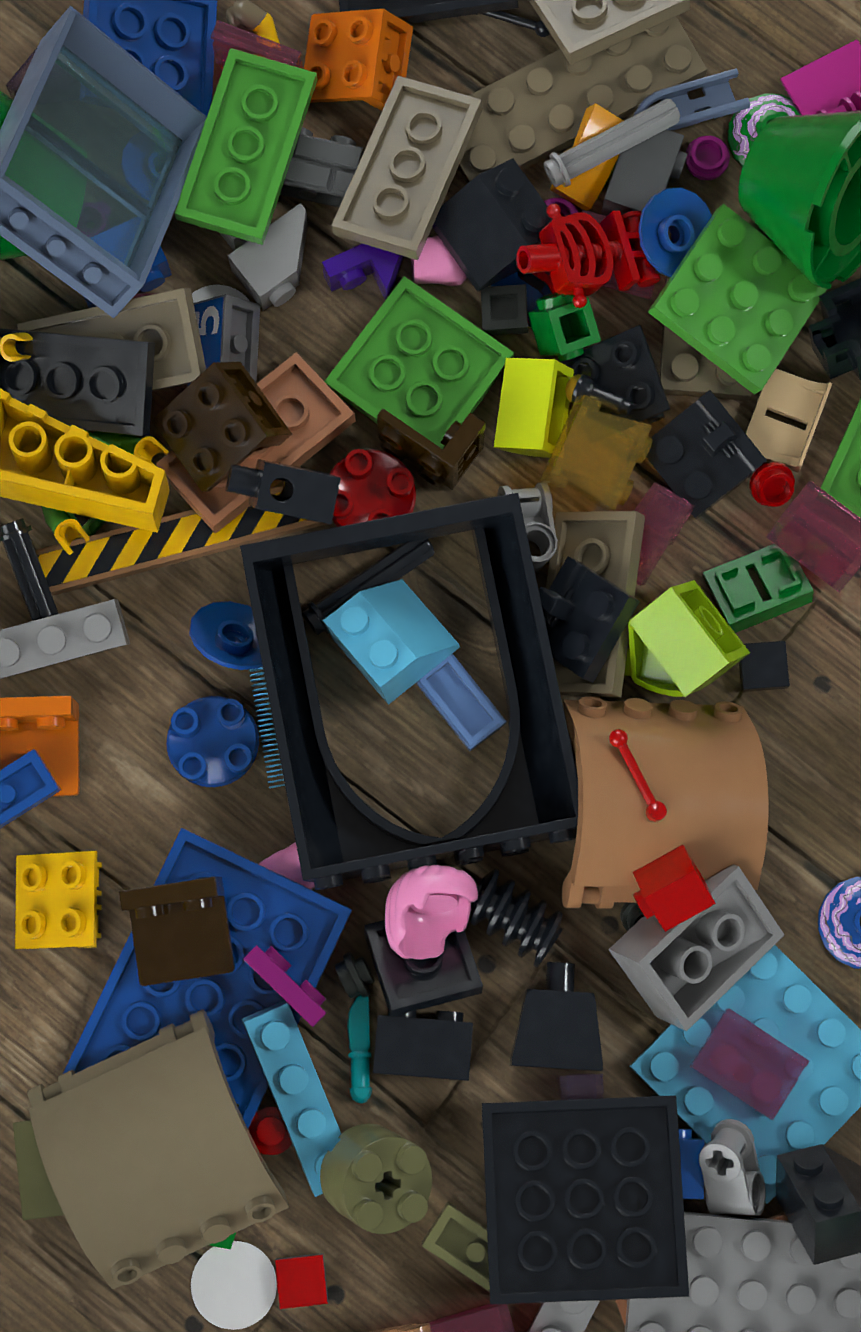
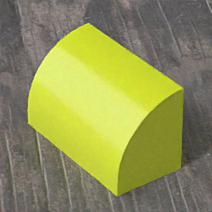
(532, 406)

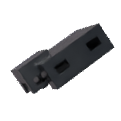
(838, 336)

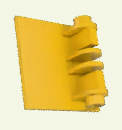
(57, 900)

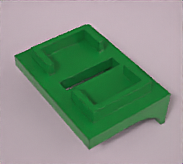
(739, 597)

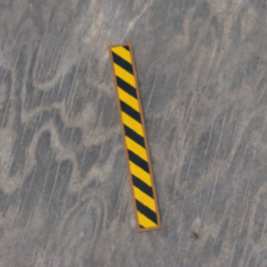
(137, 550)

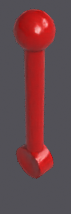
(655, 810)

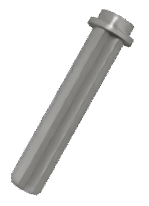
(611, 142)

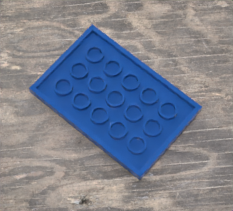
(261, 912)

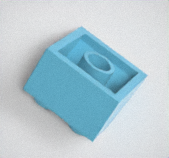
(390, 637)

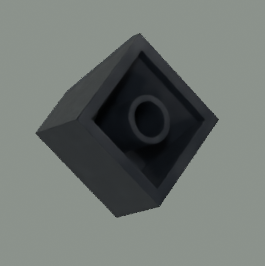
(490, 222)
(821, 1200)

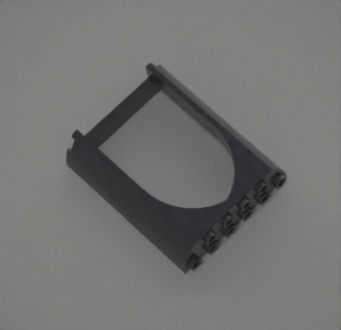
(538, 782)

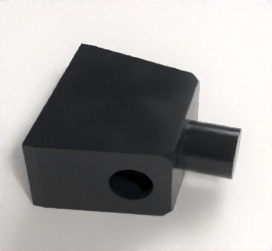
(304, 494)
(558, 1025)

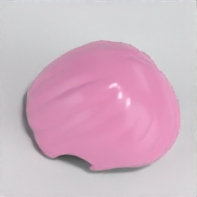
(426, 908)

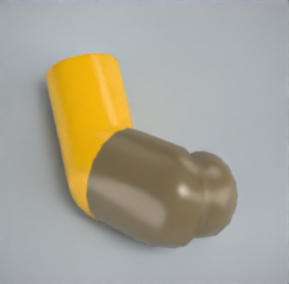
(248, 14)

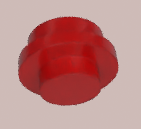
(772, 484)
(269, 1132)

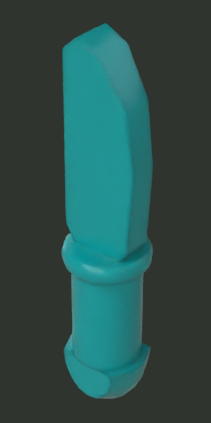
(359, 1045)

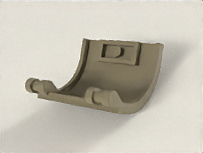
(152, 1154)

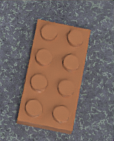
(310, 413)

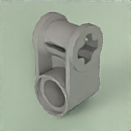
(538, 519)
(732, 1171)

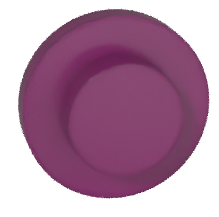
(707, 157)

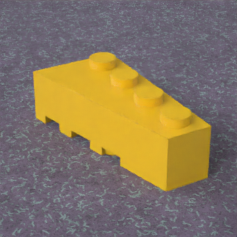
(73, 472)

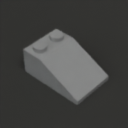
(701, 958)

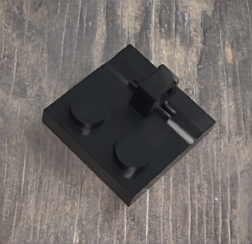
(704, 454)
(584, 617)
(425, 982)

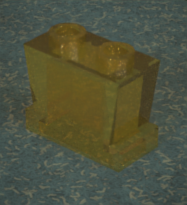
(597, 454)

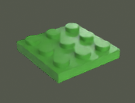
(737, 299)
(419, 363)

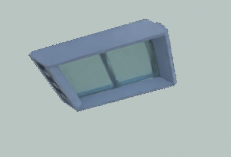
(93, 162)

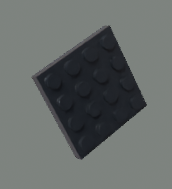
(584, 1200)

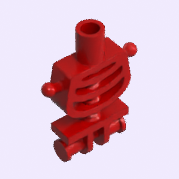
(586, 253)

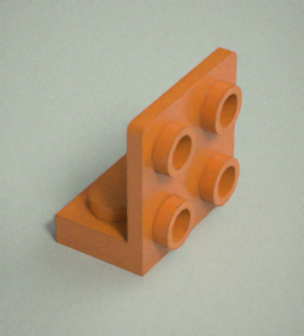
(357, 55)
(50, 728)

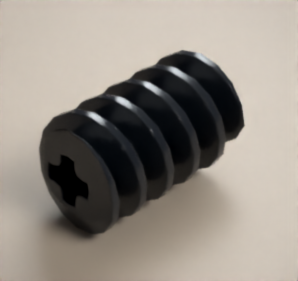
(515, 917)

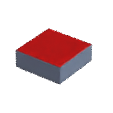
(301, 1281)

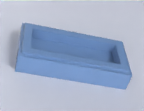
(461, 702)

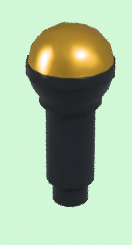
(584, 385)

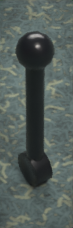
(539, 26)

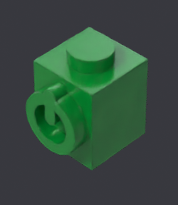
(561, 327)

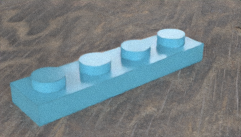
(294, 1087)

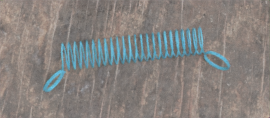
(263, 725)

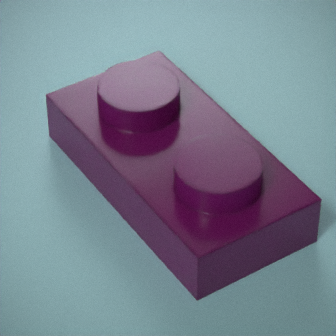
(272, 969)

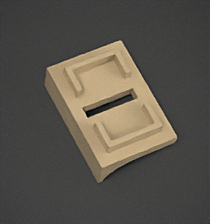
(794, 399)

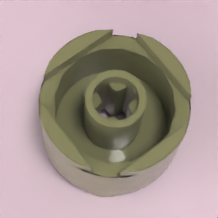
(377, 1179)

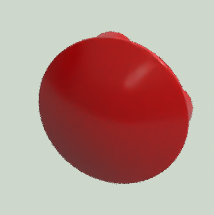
(372, 487)

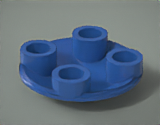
(212, 741)

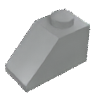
(273, 269)

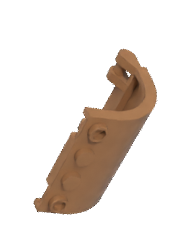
(695, 761)

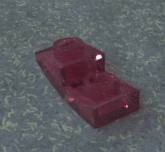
(664, 519)

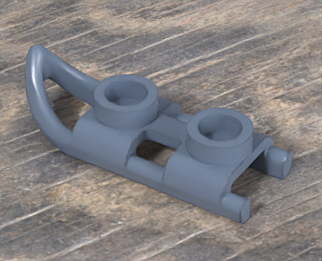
(717, 99)

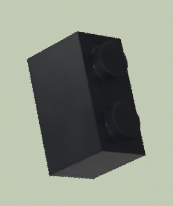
(424, 1046)

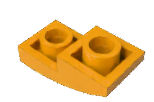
(588, 185)

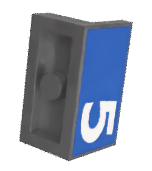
(229, 331)

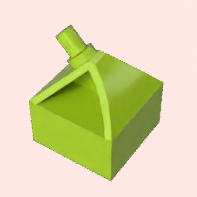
(681, 643)

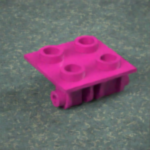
(828, 82)

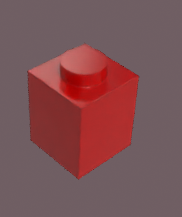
(672, 889)

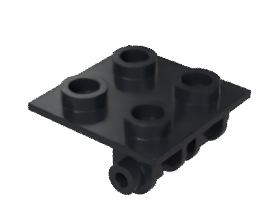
(627, 369)

